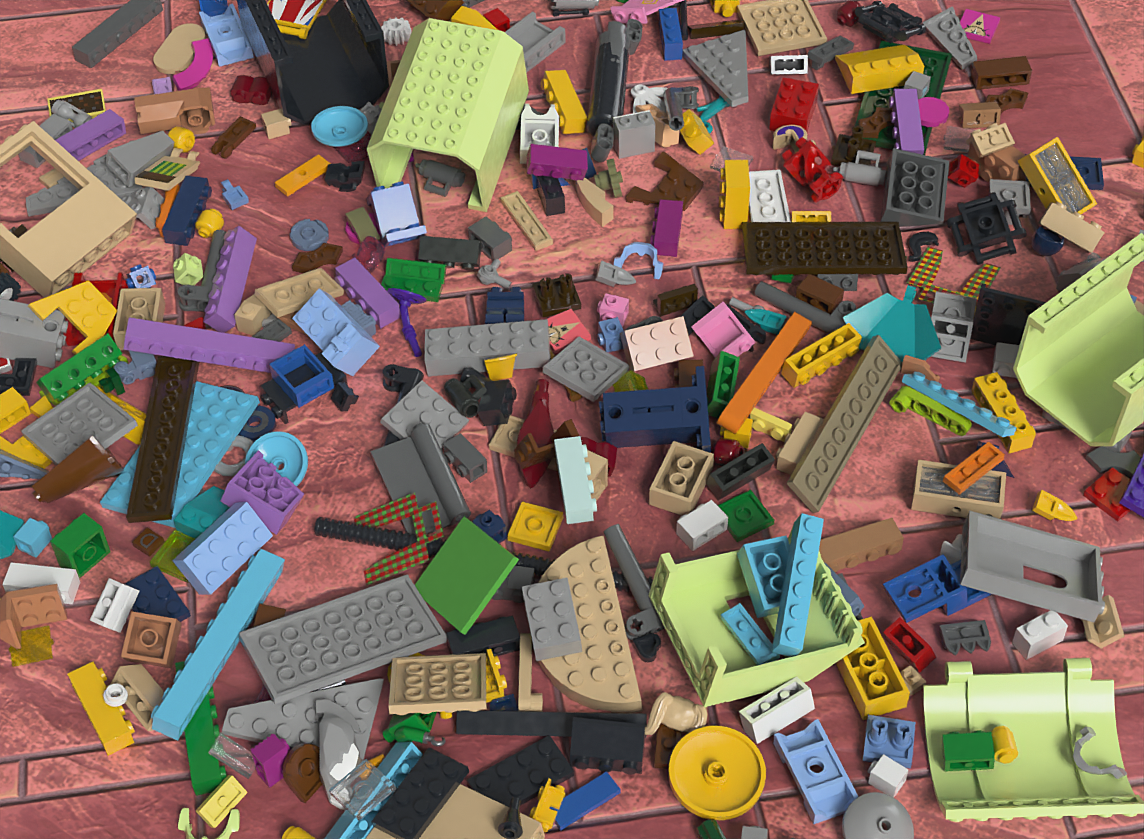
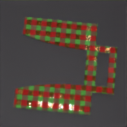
(410, 555)

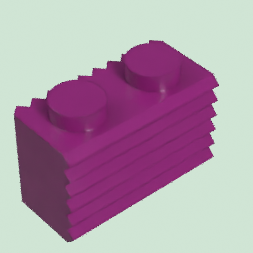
(269, 759)

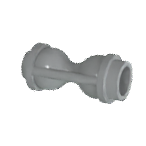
(65, 111)

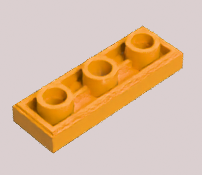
(302, 175)

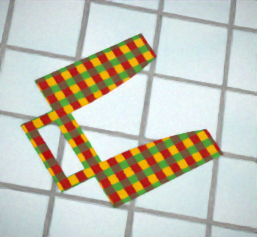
(928, 268)

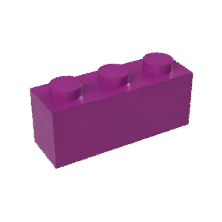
(556, 162)
(667, 227)

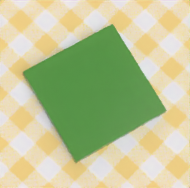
(465, 574)

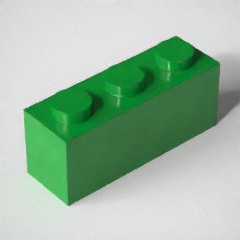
(721, 382)

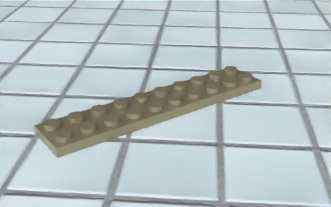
(844, 424)

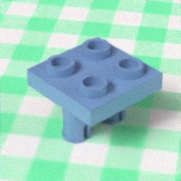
(891, 738)

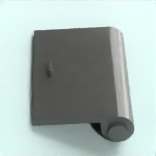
(421, 467)

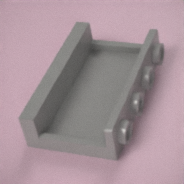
(536, 39)

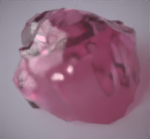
(370, 253)

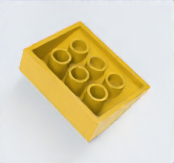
(879, 68)

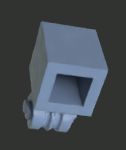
(141, 367)

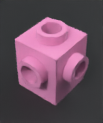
(613, 307)

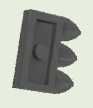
(965, 635)

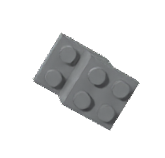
(953, 324)

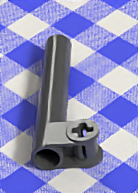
(675, 100)
(199, 295)
(791, 304)
(648, 618)

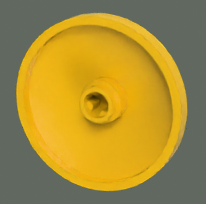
(717, 773)

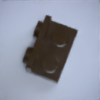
(676, 299)

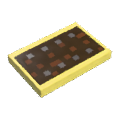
(90, 102)

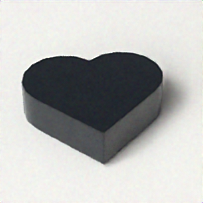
(647, 647)

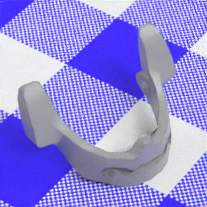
(1087, 734)

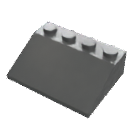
(914, 189)

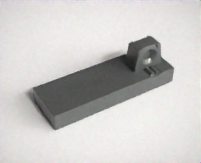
(828, 51)

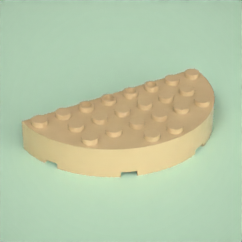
(604, 670)

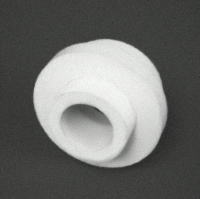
(115, 690)

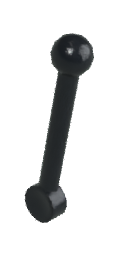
(556, 12)

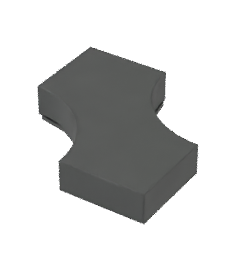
(1104, 459)

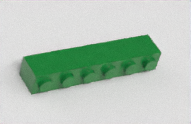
(200, 735)

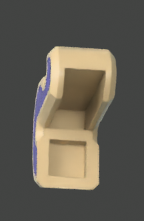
(788, 135)

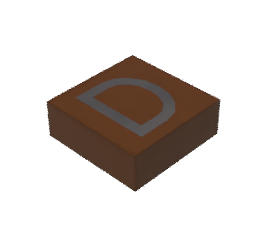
(148, 542)

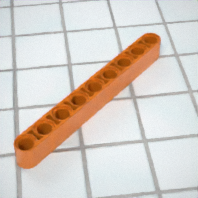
(764, 373)

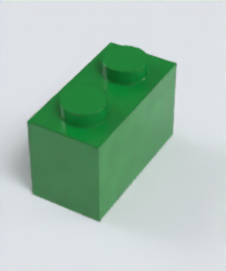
(968, 751)

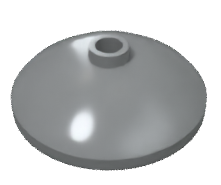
(865, 818)

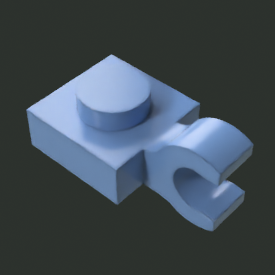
(233, 196)

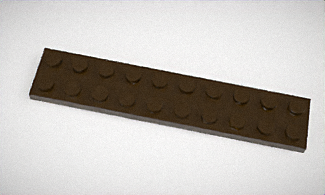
(163, 440)

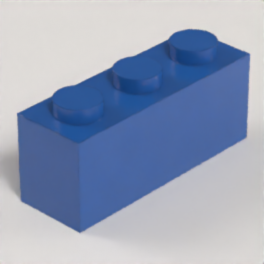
(670, 34)

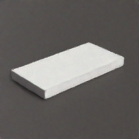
(767, 197)

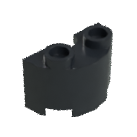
(345, 177)

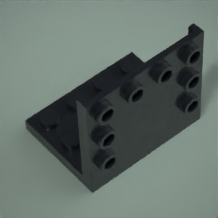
(1001, 316)

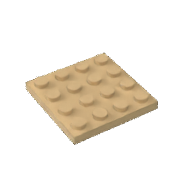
(781, 25)
(438, 684)

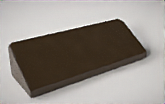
(715, 29)

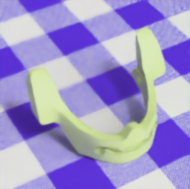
(232, 826)

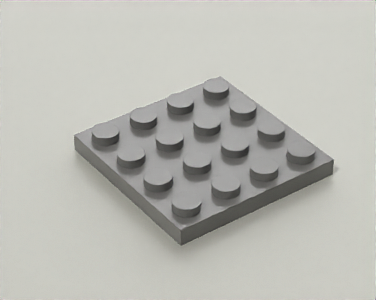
(75, 421)

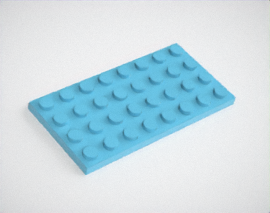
(213, 425)

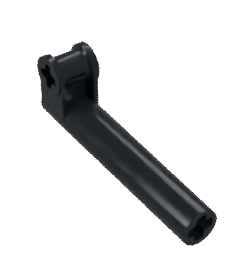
(402, 382)

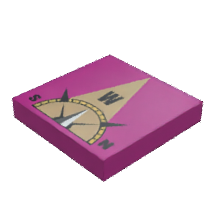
(979, 25)

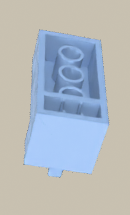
(335, 332)

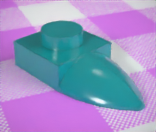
(768, 320)

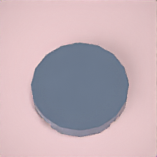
(309, 235)

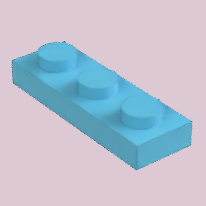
(749, 635)

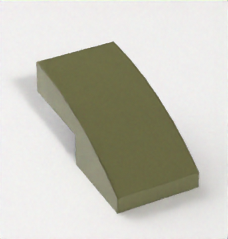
(361, 224)

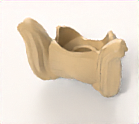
(676, 714)

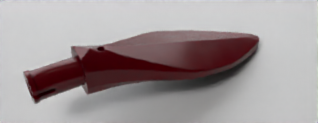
(540, 426)

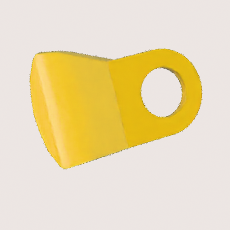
(500, 367)

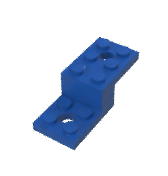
(938, 587)

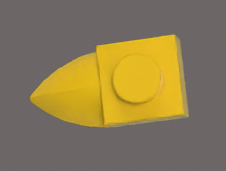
(1052, 507)

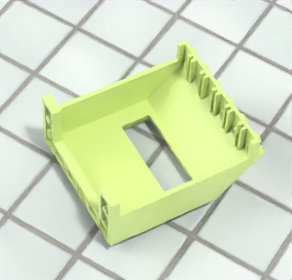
(691, 605)

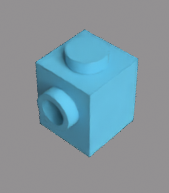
(33, 537)

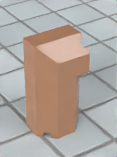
(182, 108)

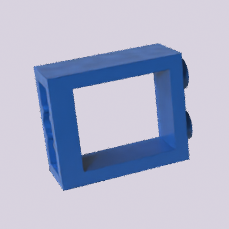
(308, 390)

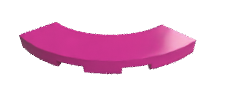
(198, 69)

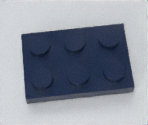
(157, 596)

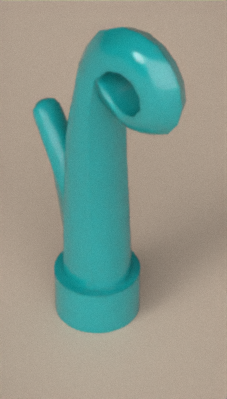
(710, 110)

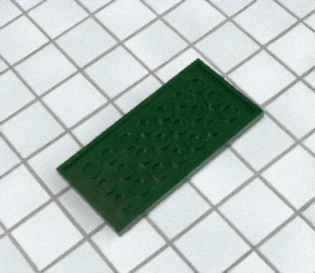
(935, 65)

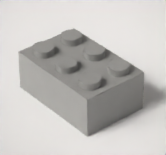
(552, 619)

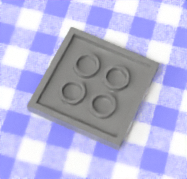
(586, 369)
(425, 407)

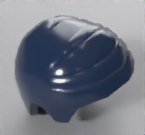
(1046, 242)

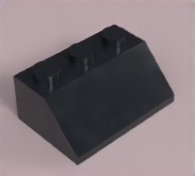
(607, 745)

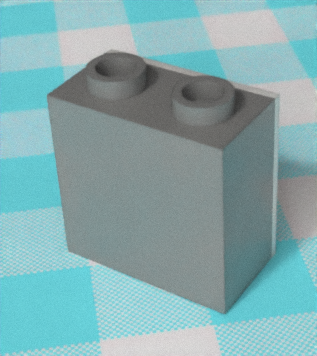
(634, 134)

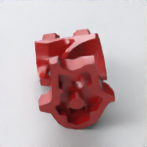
(804, 160)

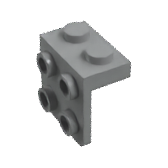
(146, 204)

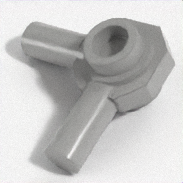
(488, 275)

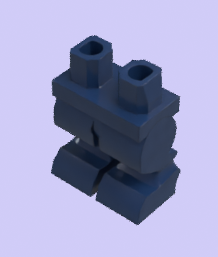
(504, 304)

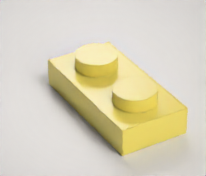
(770, 424)
(221, 801)

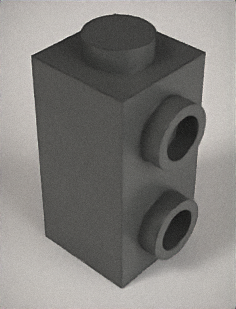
(465, 458)

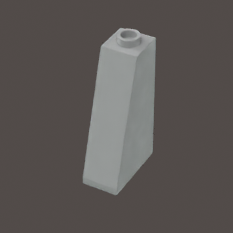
(136, 156)

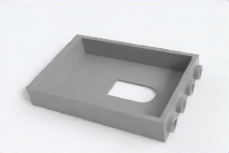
(998, 550)

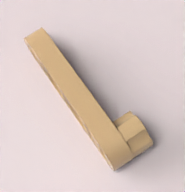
(527, 700)

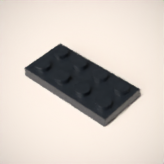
(523, 773)
(420, 796)

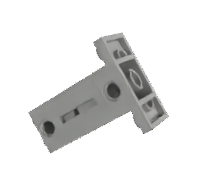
(28, 336)

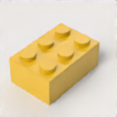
(735, 193)

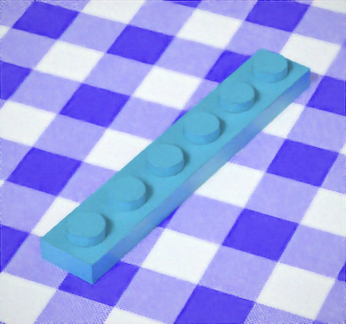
(962, 406)

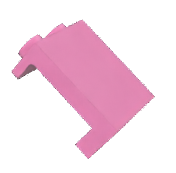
(723, 332)

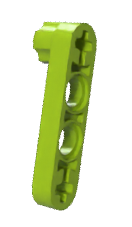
(911, 399)

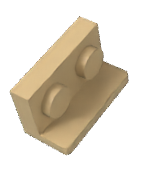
(991, 140)
(1106, 627)

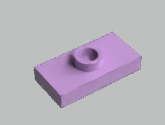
(162, 85)

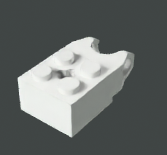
(538, 130)

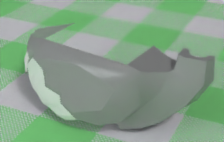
(337, 745)

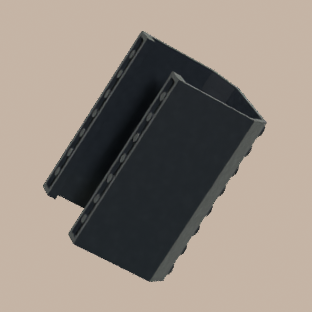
(332, 67)

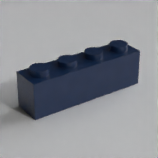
(185, 210)

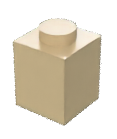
(275, 124)

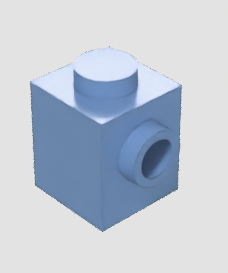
(609, 334)

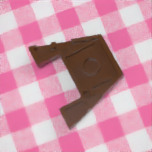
(676, 185)

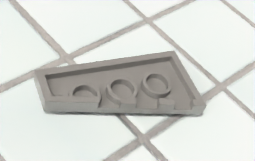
(950, 36)

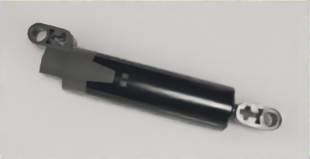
(609, 82)

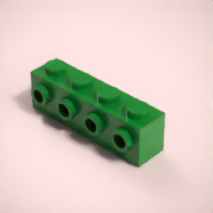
(80, 367)

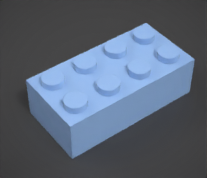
(222, 548)

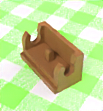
(979, 114)

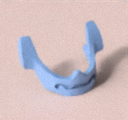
(641, 248)

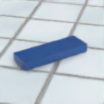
(585, 800)

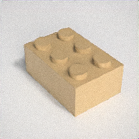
(138, 304)
(681, 479)

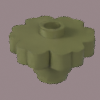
(610, 179)

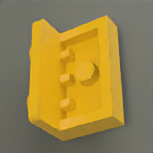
(494, 681)

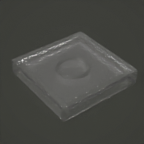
(362, 789)

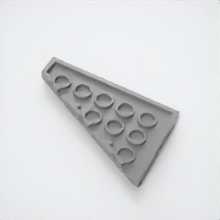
(297, 719)

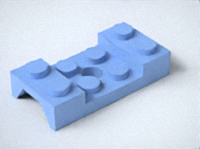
(227, 46)
(826, 792)

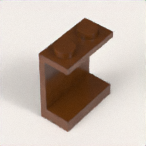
(529, 454)

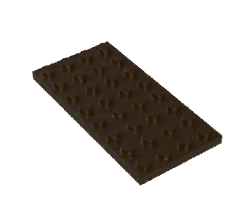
(823, 248)

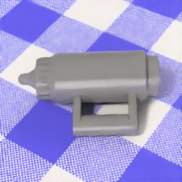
(863, 173)

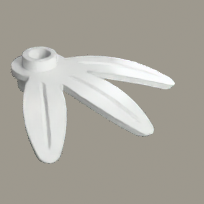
(643, 94)

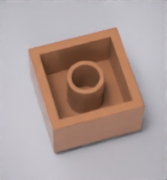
(151, 640)

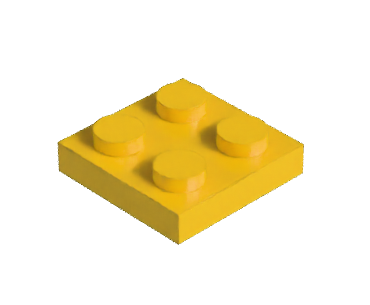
(535, 526)

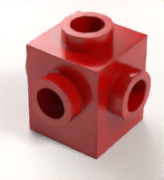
(963, 170)

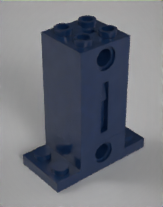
(657, 416)

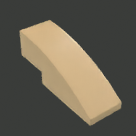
(594, 201)

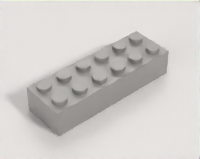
(455, 348)

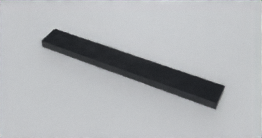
(532, 722)

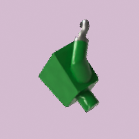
(413, 728)

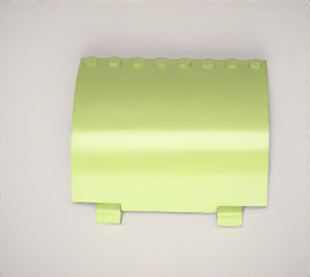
(1046, 723)

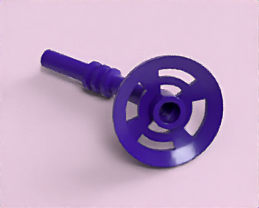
(405, 299)

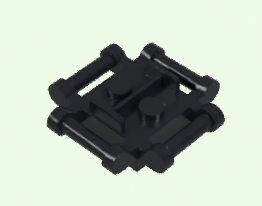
(890, 22)
(986, 227)

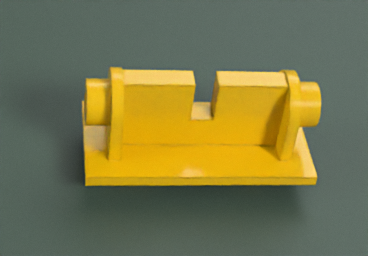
(548, 797)

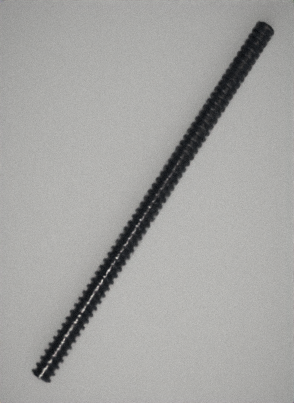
(399, 540)

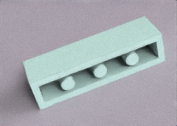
(574, 481)

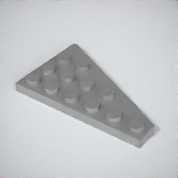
(723, 65)
(50, 199)

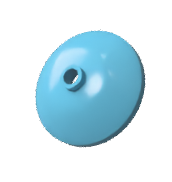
(339, 126)
(282, 449)

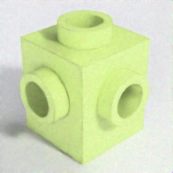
(188, 270)

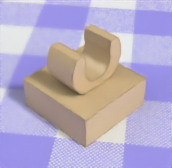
(912, 680)

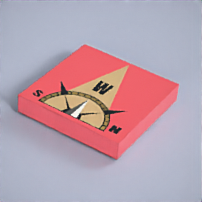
(565, 329)

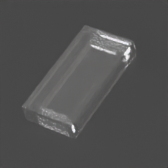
(233, 755)

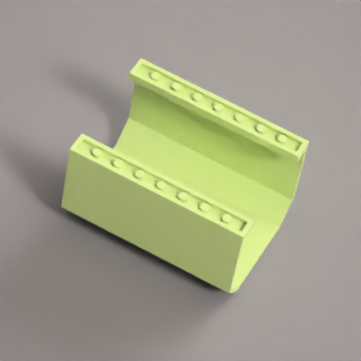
(453, 97)
(1087, 352)

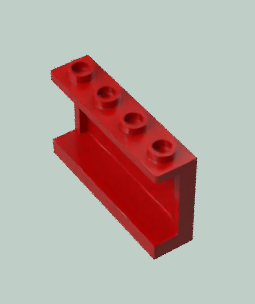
(112, 289)

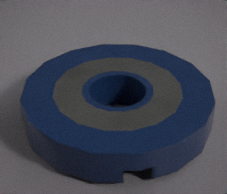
(267, 424)

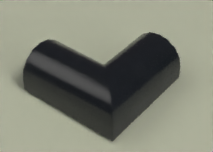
(21, 377)

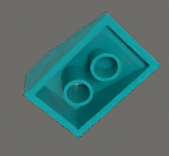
(201, 512)

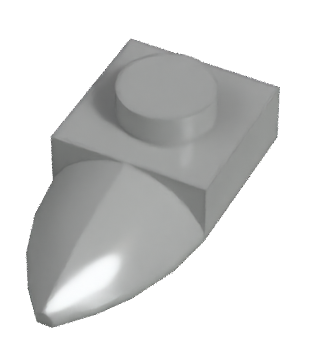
(612, 275)

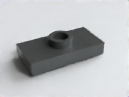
(274, 331)

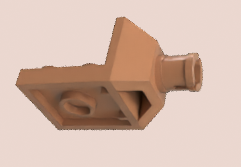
(29, 608)

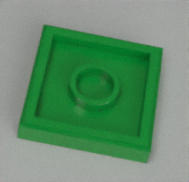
(746, 515)

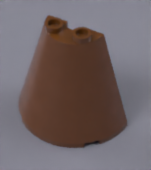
(79, 470)

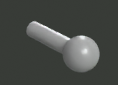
(743, 306)

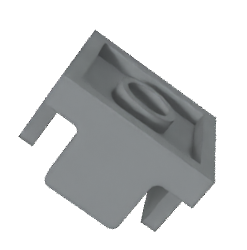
(1013, 190)

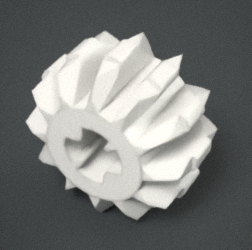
(396, 31)

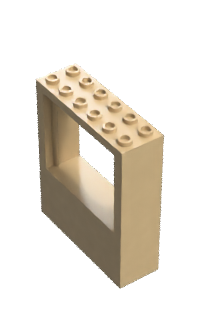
(73, 233)

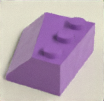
(265, 491)

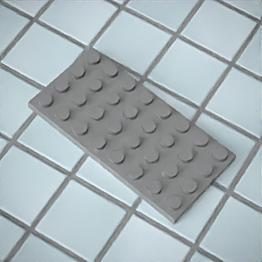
(341, 638)

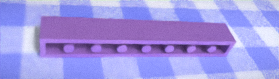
(203, 345)

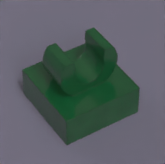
(111, 383)

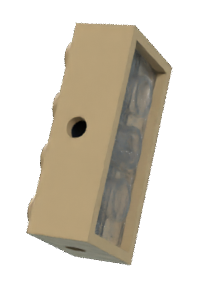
(935, 496)

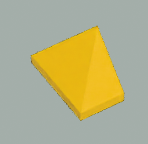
(811, 216)

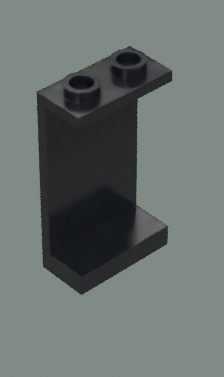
(280, 402)

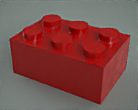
(794, 104)

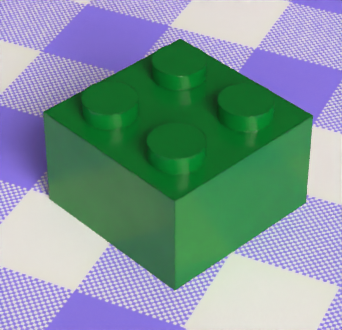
(80, 545)

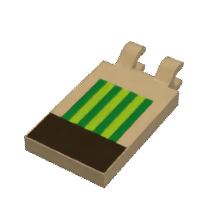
(168, 170)

